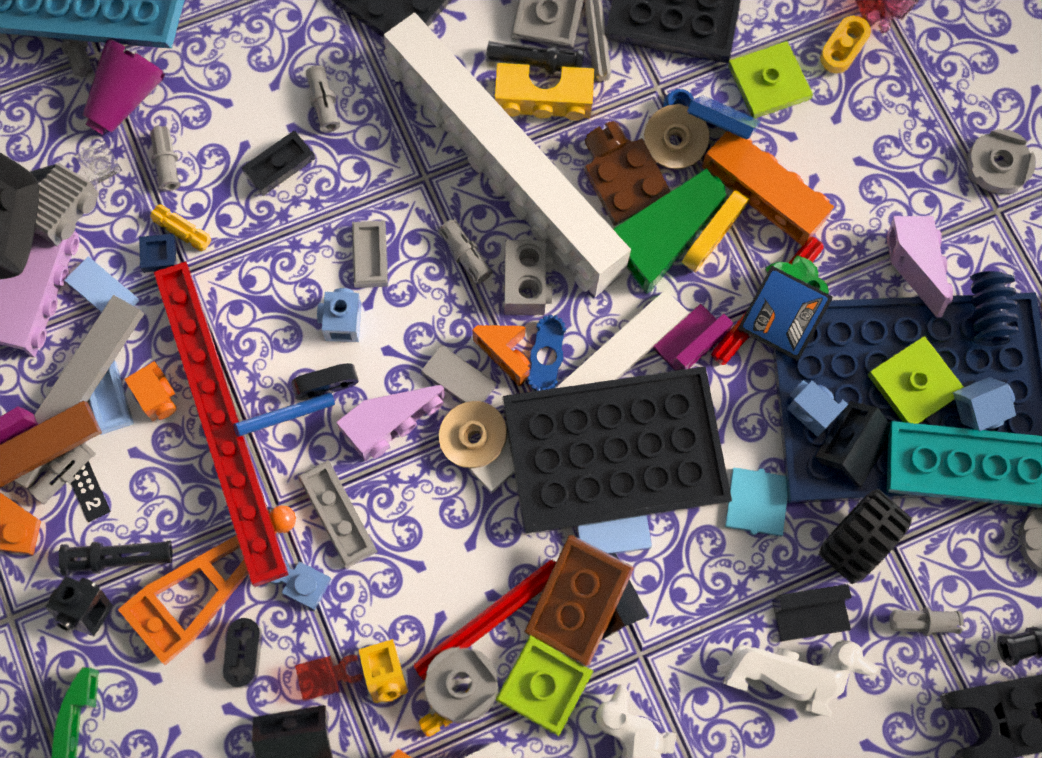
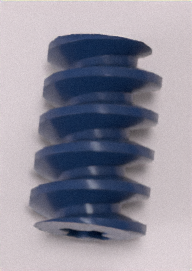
(992, 308)

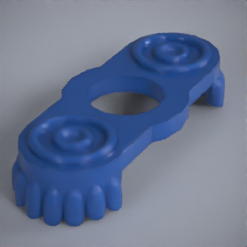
(549, 335)

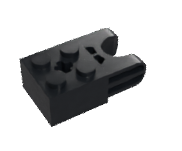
(1003, 717)

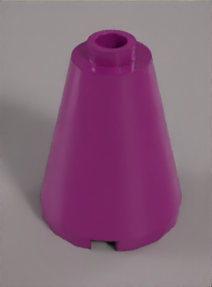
(119, 86)

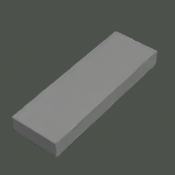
(337, 514)

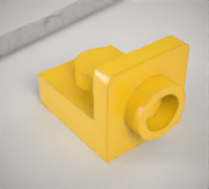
(383, 671)

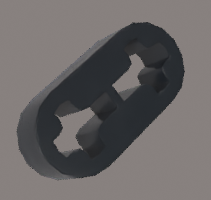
(325, 381)
(251, 653)

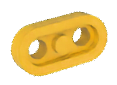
(843, 46)

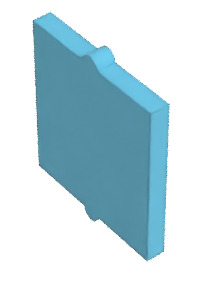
(757, 502)

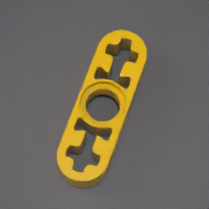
(715, 231)

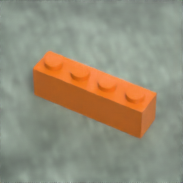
(769, 186)

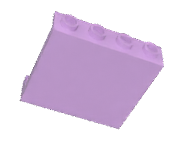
(32, 295)

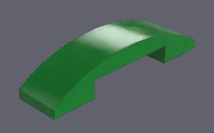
(79, 694)

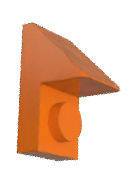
(497, 344)

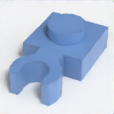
(304, 584)

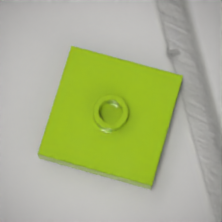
(770, 80)
(916, 382)
(544, 685)

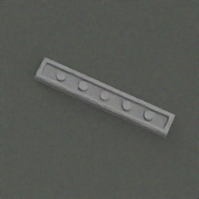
(88, 365)

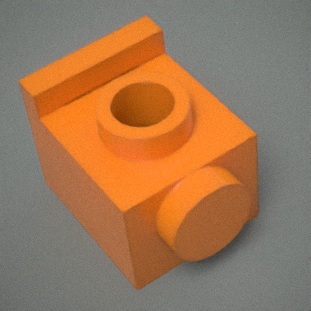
(152, 391)

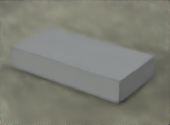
(370, 254)
(458, 376)

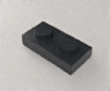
(278, 163)

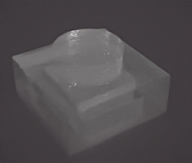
(98, 163)

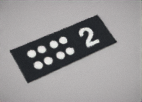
(89, 493)

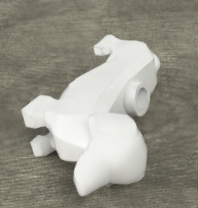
(796, 679)
(635, 733)

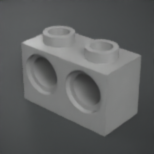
(522, 277)

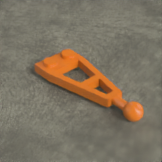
(157, 624)

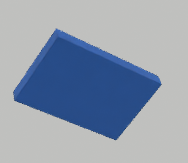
(723, 116)

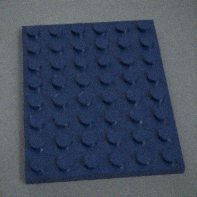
(866, 333)

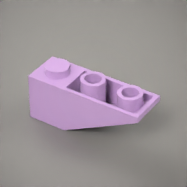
(917, 256)
(382, 419)

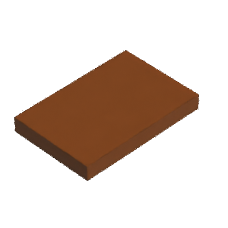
(579, 600)

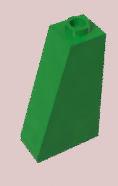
(669, 226)

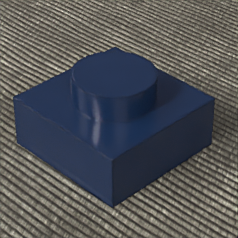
(157, 252)

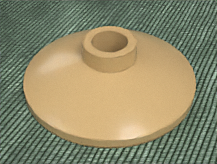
(676, 121)
(466, 421)

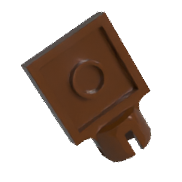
(622, 173)

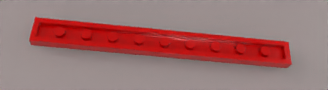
(217, 416)

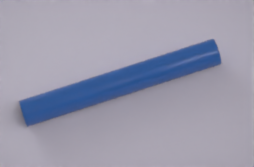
(283, 414)

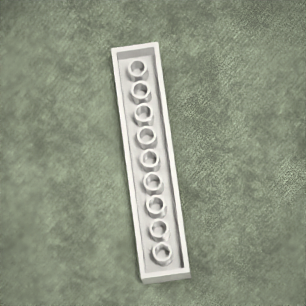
(505, 156)

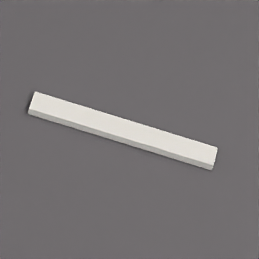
(605, 364)

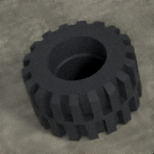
(865, 536)

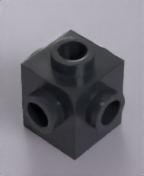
(79, 606)

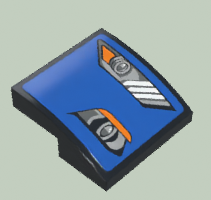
(785, 313)

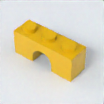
(568, 99)

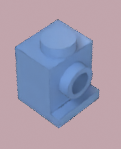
(814, 406)

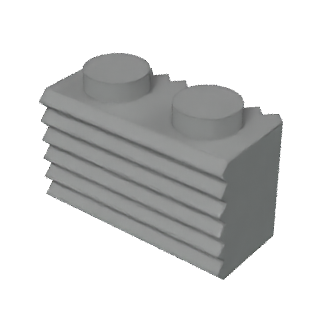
(62, 202)

